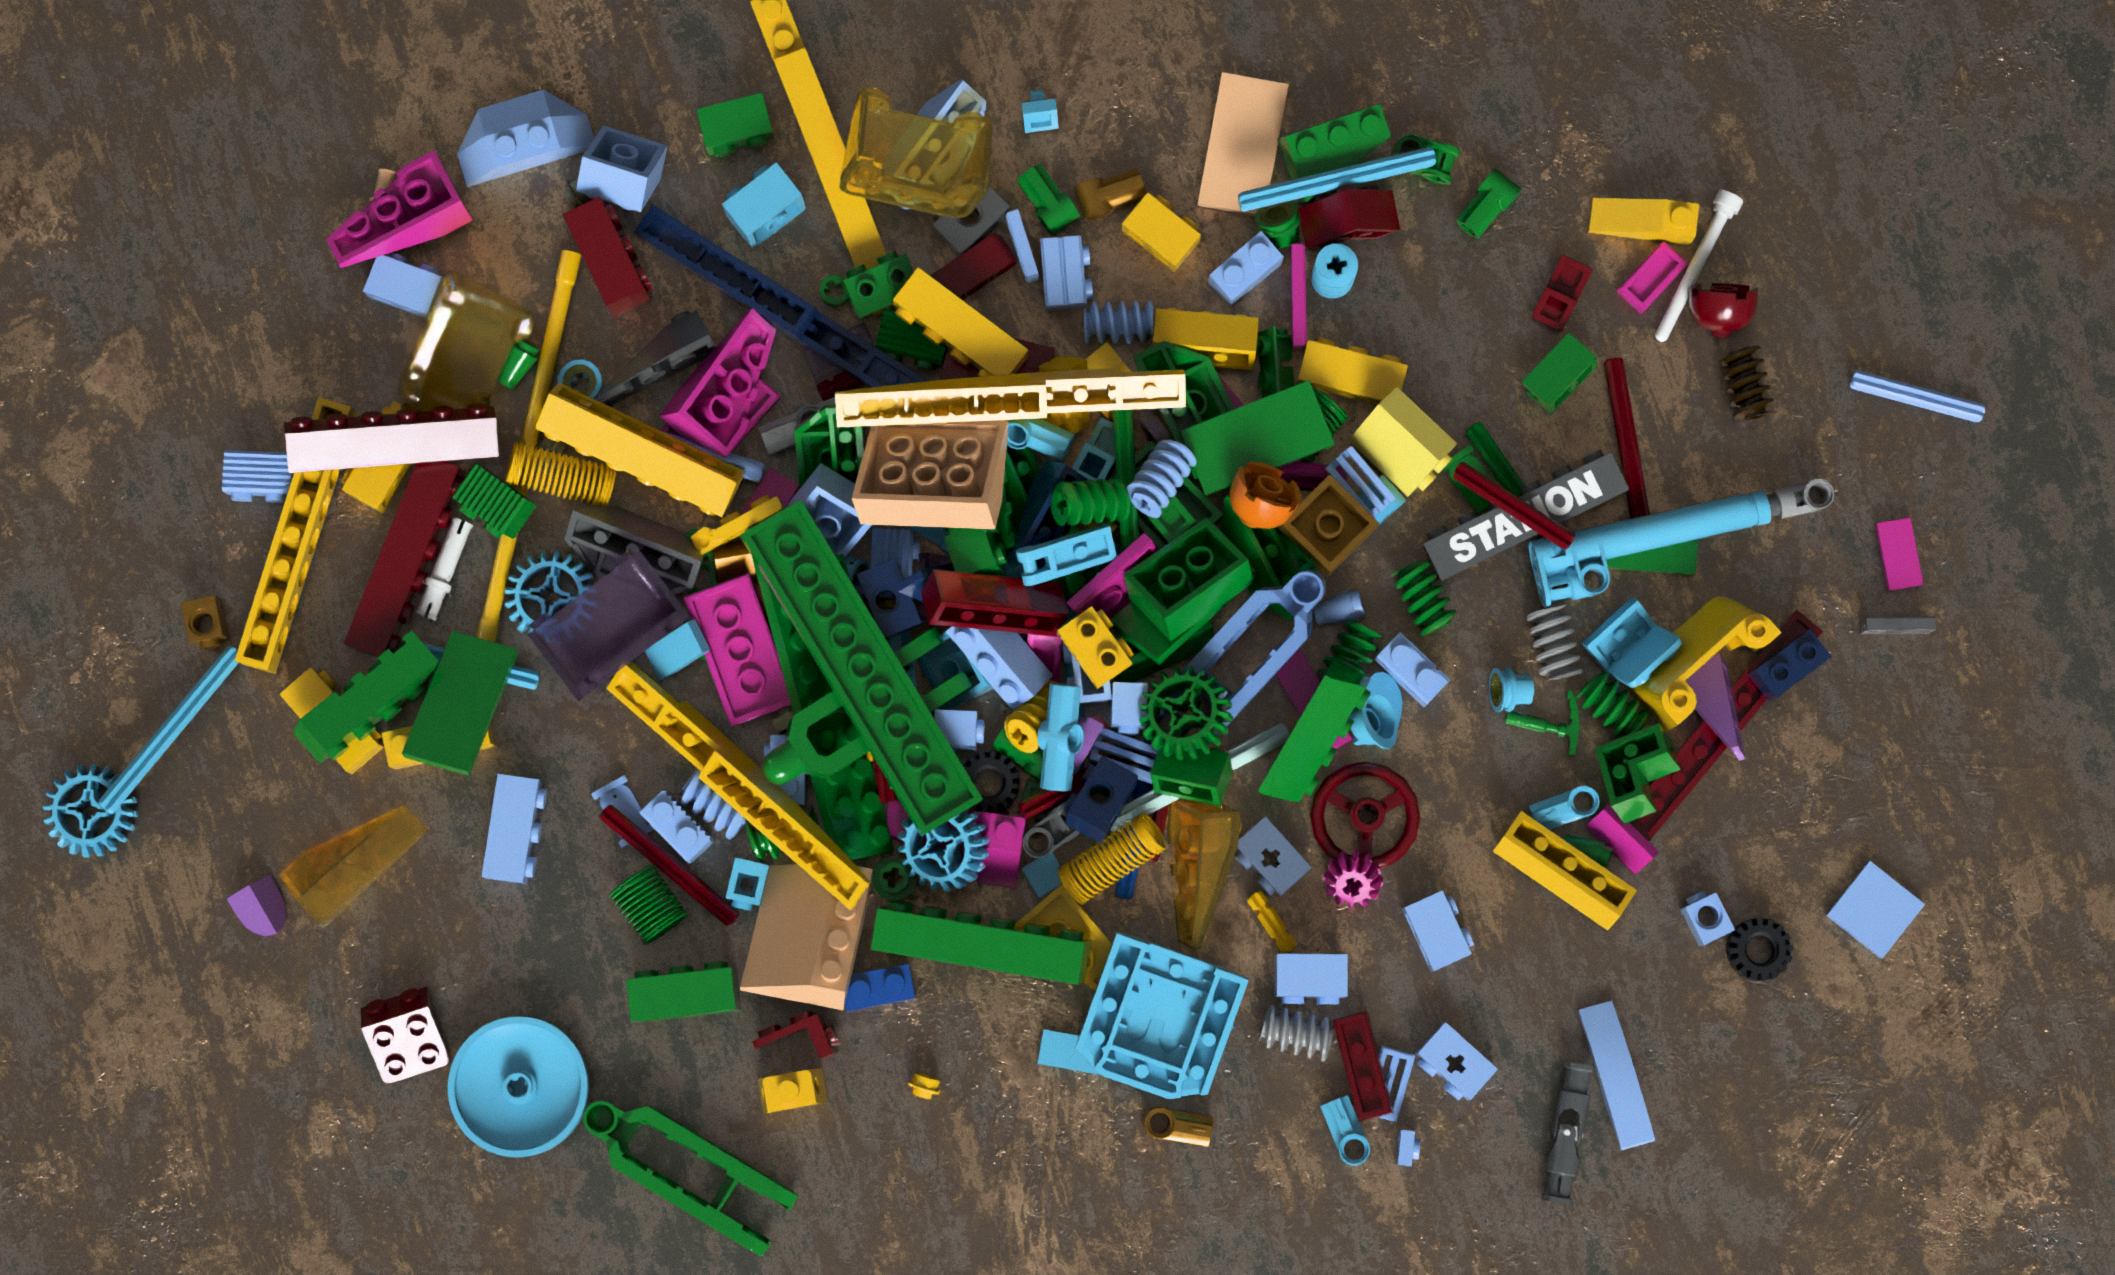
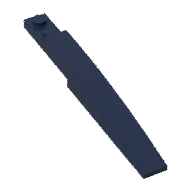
(772, 302)

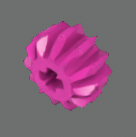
(1341, 883)

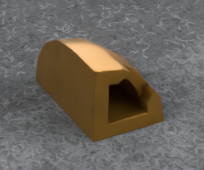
(733, 561)

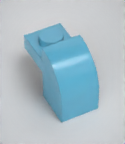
(1098, 454)

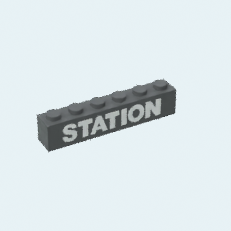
(1496, 530)

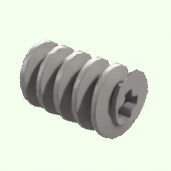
(1554, 643)
(1296, 1032)

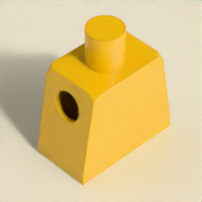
(792, 1090)

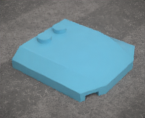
(1160, 1018)

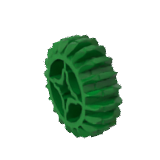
(1193, 687)

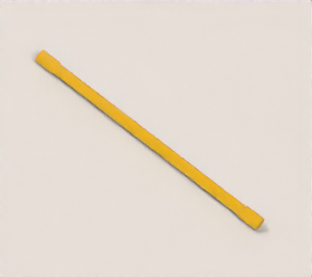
(565, 280)

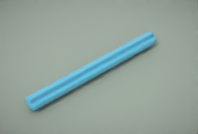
(1336, 178)
(169, 731)

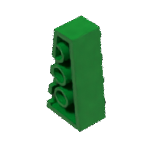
(976, 551)
(367, 700)

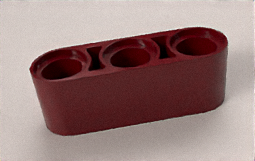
(977, 267)

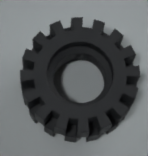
(1010, 778)
(1738, 949)

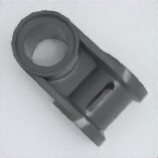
(1054, 828)

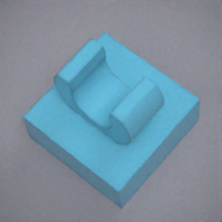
(1039, 113)

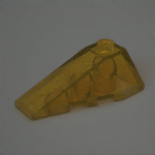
(1204, 848)
(341, 869)

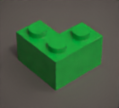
(1629, 767)

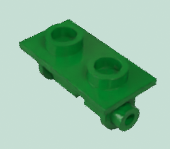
(1272, 348)

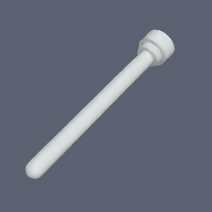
(1725, 206)

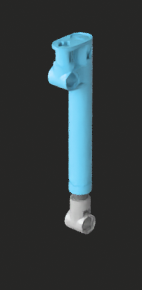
(1594, 545)

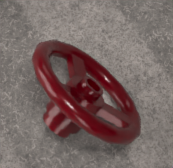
(1377, 809)

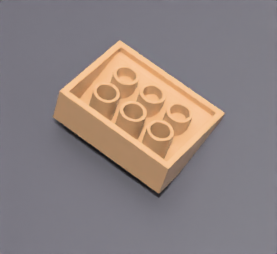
(933, 475)
(803, 940)

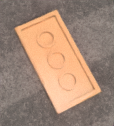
(1242, 140)

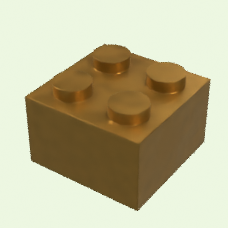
(1329, 525)

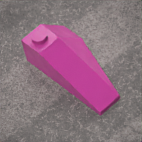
(408, 212)
(718, 395)
(1005, 843)

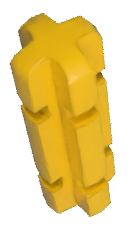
(1272, 922)

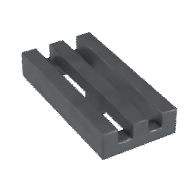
(1898, 625)

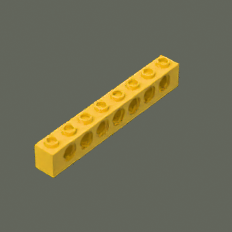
(289, 559)

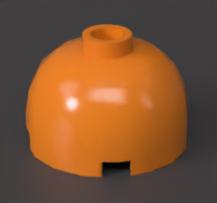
(1262, 496)

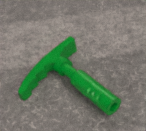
(1541, 725)

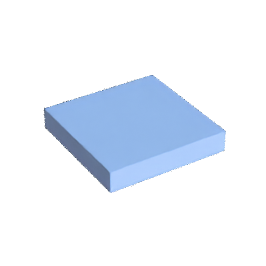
(1875, 909)

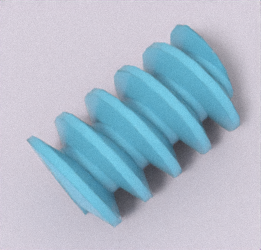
(1344, 263)

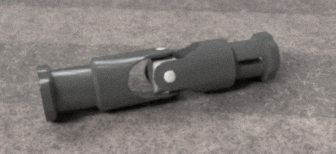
(1564, 1158)

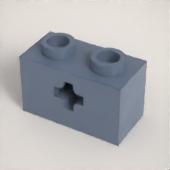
(1268, 838)

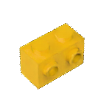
(1095, 646)

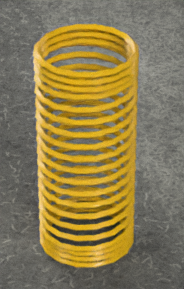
(603, 488)
(1147, 833)

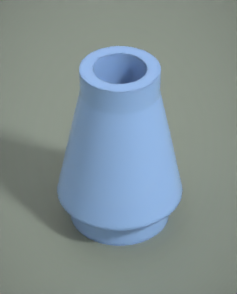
(1340, 608)

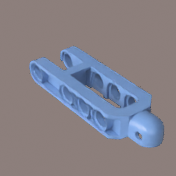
(1299, 599)

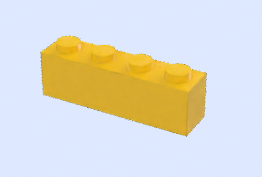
(958, 326)
(1564, 870)

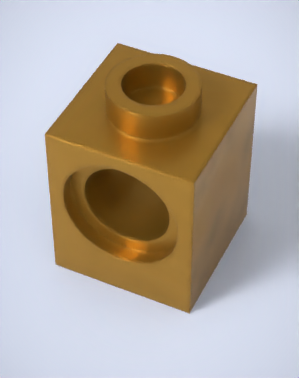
(194, 611)

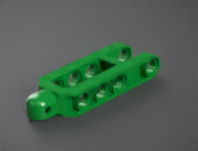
(797, 752)
(617, 1130)

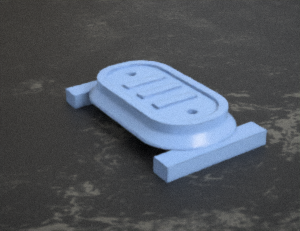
(624, 802)

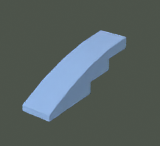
(1616, 1075)

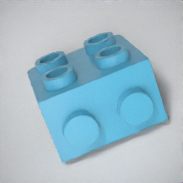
(1631, 644)

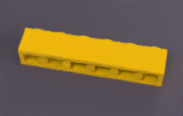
(639, 450)

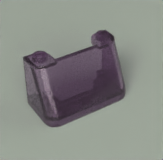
(608, 624)

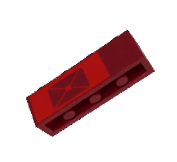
(994, 603)

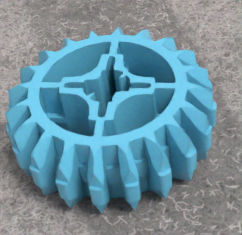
(552, 580)
(87, 824)
(955, 873)

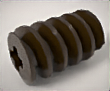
(1746, 384)

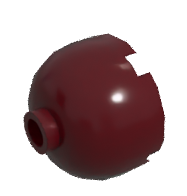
(1723, 307)

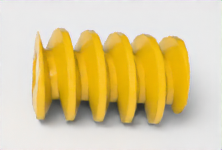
(1024, 722)

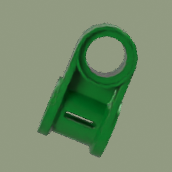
(1441, 150)

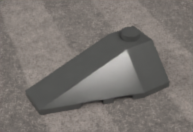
(668, 353)

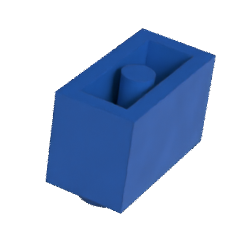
(880, 987)

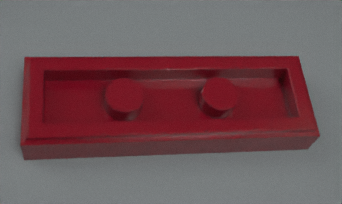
(1363, 1066)

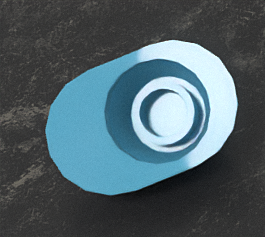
(1381, 714)

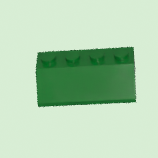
(1316, 732)

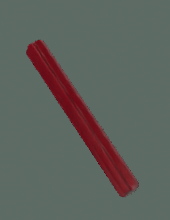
(1626, 437)
(669, 865)

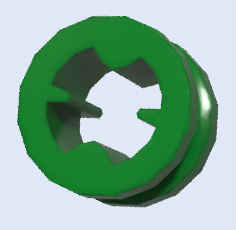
(831, 300)

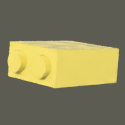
(1403, 443)

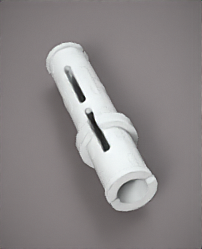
(443, 569)

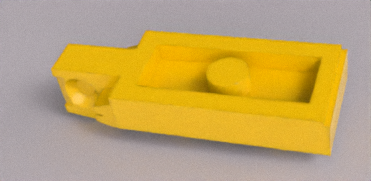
(734, 524)

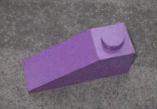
(1716, 702)

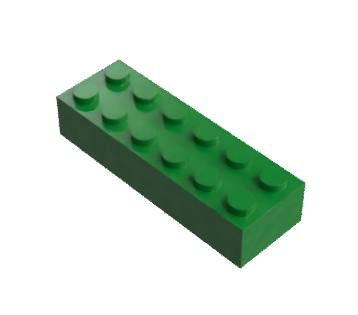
(981, 944)

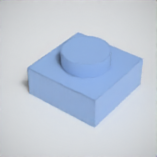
(1407, 1148)

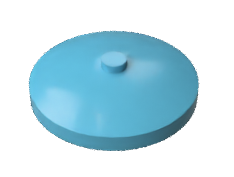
(518, 1086)

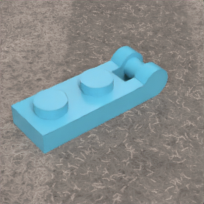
(1067, 554)

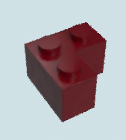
(1348, 216)

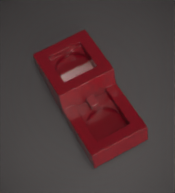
(1562, 292)

